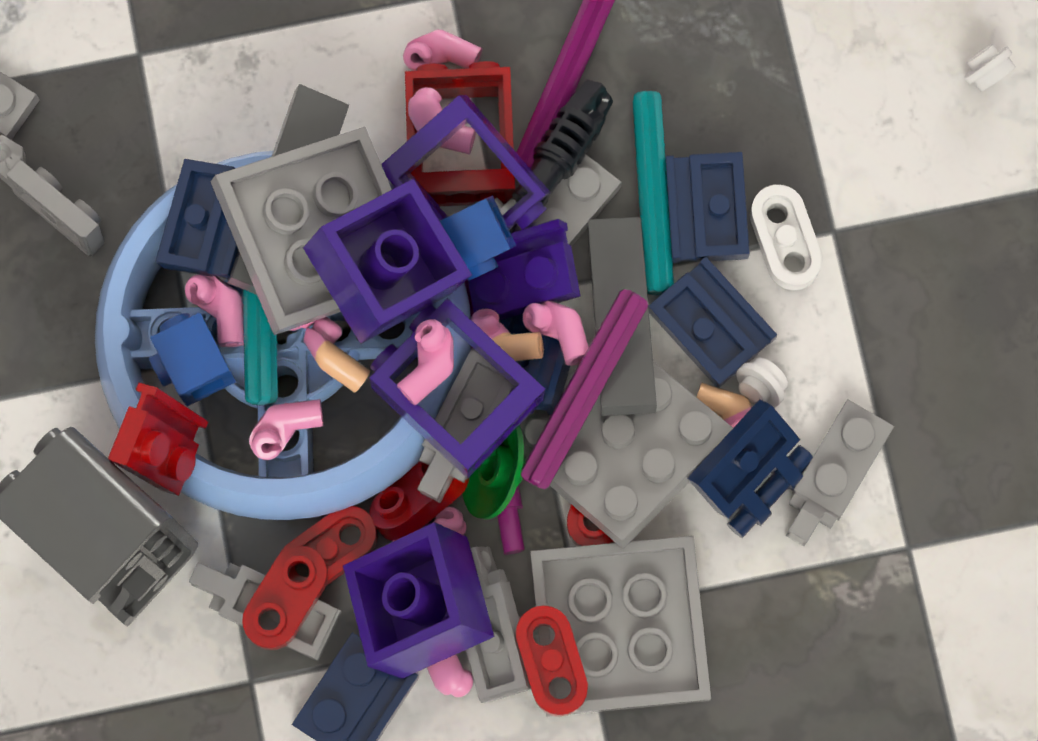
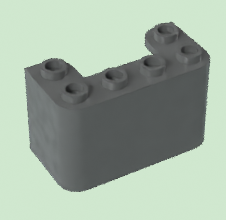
(94, 525)

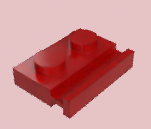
(158, 440)

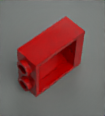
(478, 80)

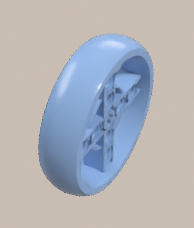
(285, 484)

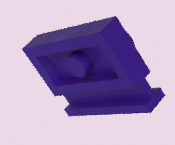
(530, 272)

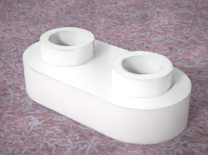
(786, 239)

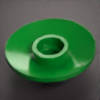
(496, 478)

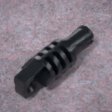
(569, 137)

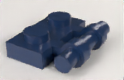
(744, 460)

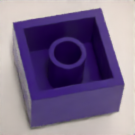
(386, 260)
(418, 601)

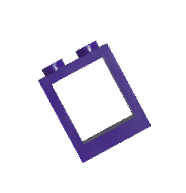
(444, 126)
(495, 427)

